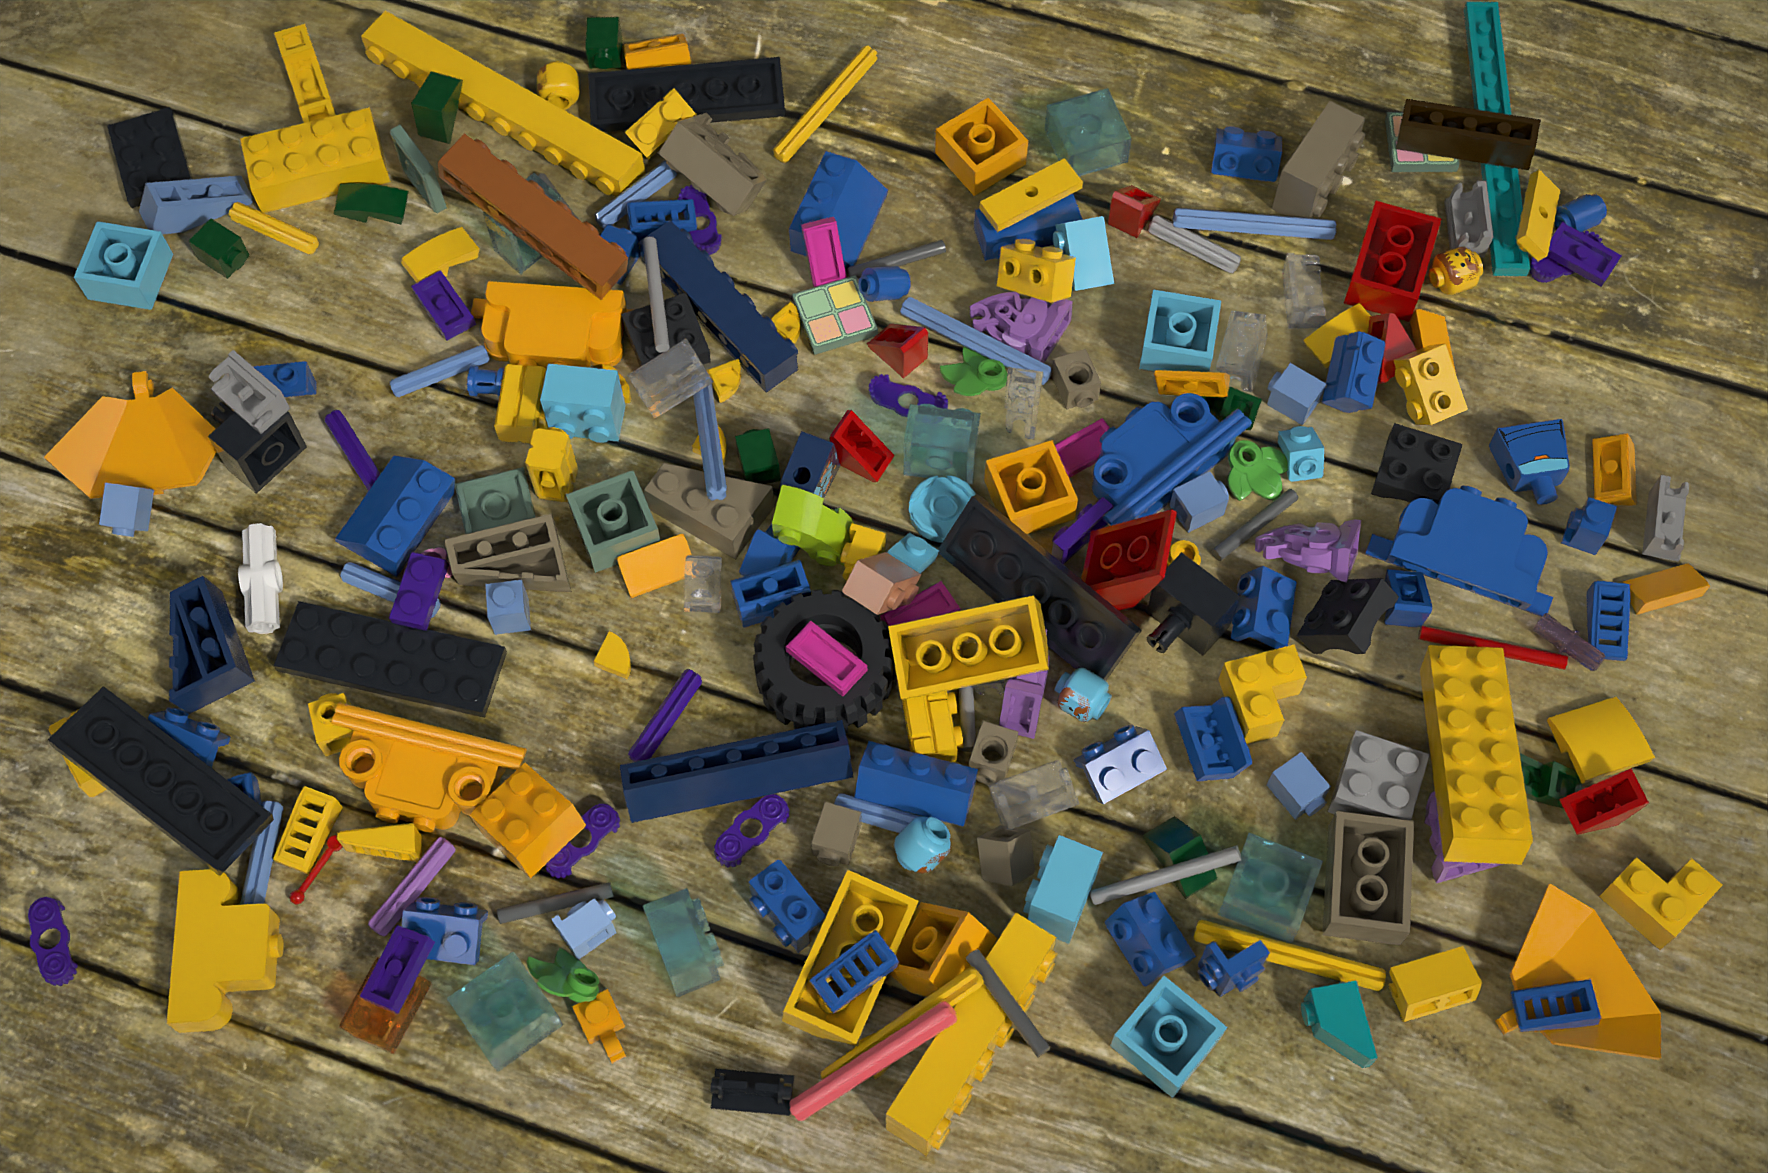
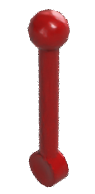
(297, 896)

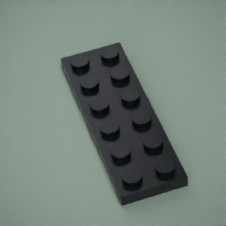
(720, 89)
(1014, 566)
(391, 659)
(161, 780)

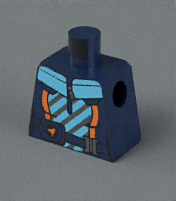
(812, 465)

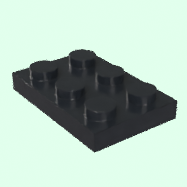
(148, 152)

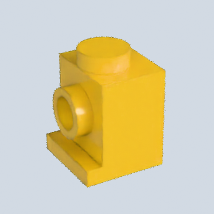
(863, 544)

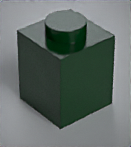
(603, 42)
(219, 248)
(758, 456)

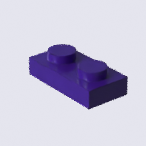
(1582, 254)
(443, 305)
(1073, 538)
(419, 591)
(397, 969)

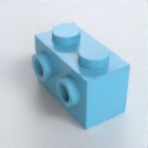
(1089, 244)

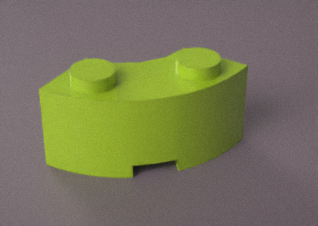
(810, 525)

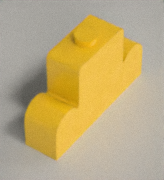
(218, 950)

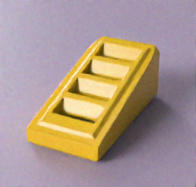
(295, 825)
(392, 841)

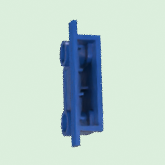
(1160, 452)
(1470, 546)

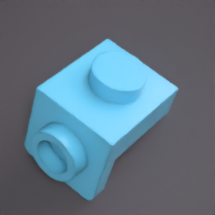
(1303, 453)
(914, 552)

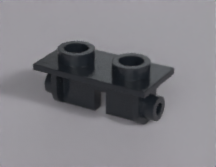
(752, 1092)

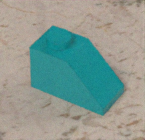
(1340, 1021)

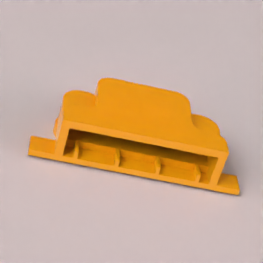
(551, 325)
(420, 768)

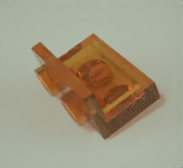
(378, 1025)

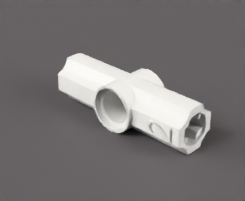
(260, 579)

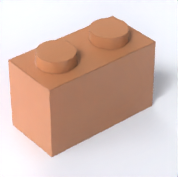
(882, 583)

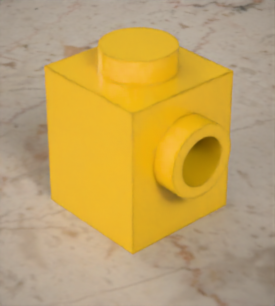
(329, 737)

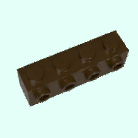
(1468, 134)

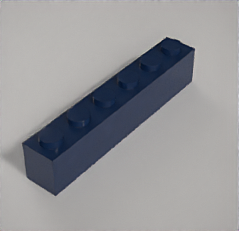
(723, 309)
(736, 771)

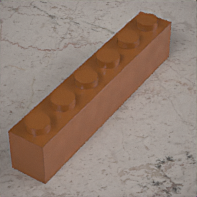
(533, 215)

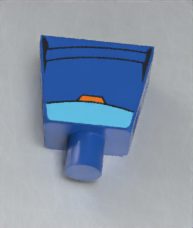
(1532, 457)

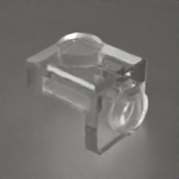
(702, 584)

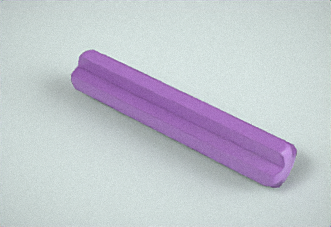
(411, 886)

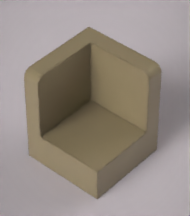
(1006, 855)

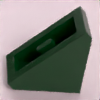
(437, 106)
(1176, 843)

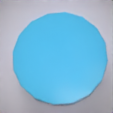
(937, 505)

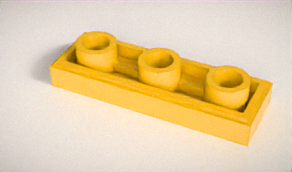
(1031, 195)
(1538, 215)

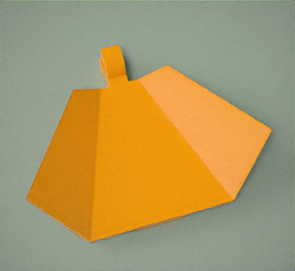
(136, 443)
(1574, 945)

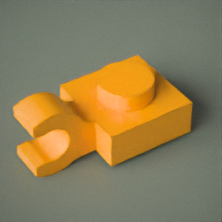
(600, 1022)

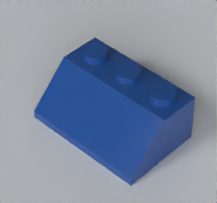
(850, 195)
(397, 513)

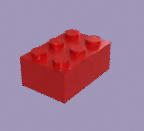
(1392, 260)

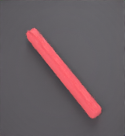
(873, 1061)

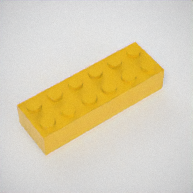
(1475, 756)
(965, 1049)

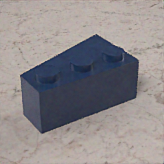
(206, 647)

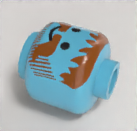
(1083, 694)
(922, 844)

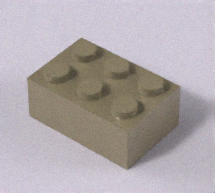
(1319, 163)
(1368, 878)

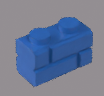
(1353, 372)
(763, 591)

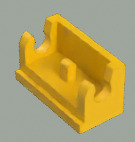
(1434, 983)

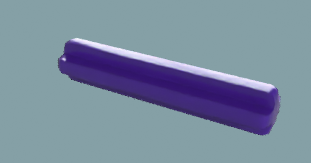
(352, 448)
(665, 716)

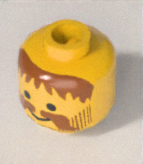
(558, 84)
(1456, 270)

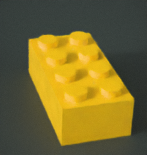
(314, 159)

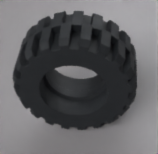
(845, 622)

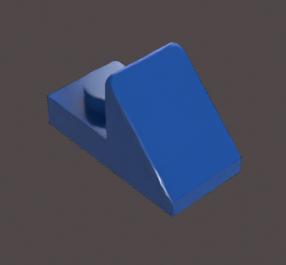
(766, 553)
(1413, 602)

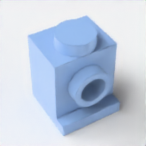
(586, 926)

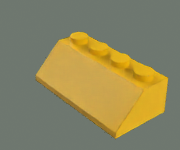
(969, 647)
(854, 913)

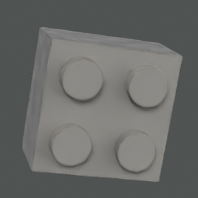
(1378, 778)

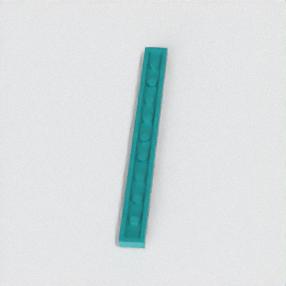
(1492, 95)

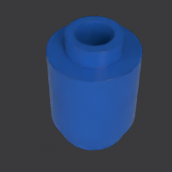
(1581, 212)
(884, 283)

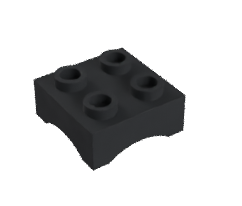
(680, 325)
(1416, 465)
(1346, 615)

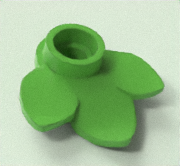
(975, 374)
(1260, 474)
(565, 977)

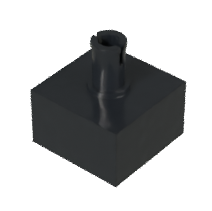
(252, 455)
(1190, 607)

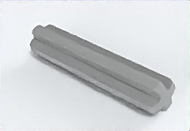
(1194, 244)

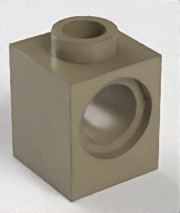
(1076, 367)
(997, 739)
(836, 834)

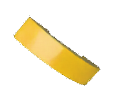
(305, 73)

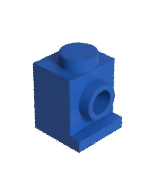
(1589, 526)

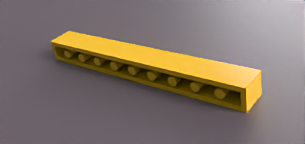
(507, 106)

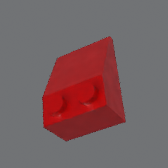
(1129, 558)

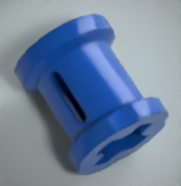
(484, 381)

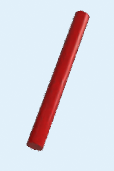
(1510, 650)

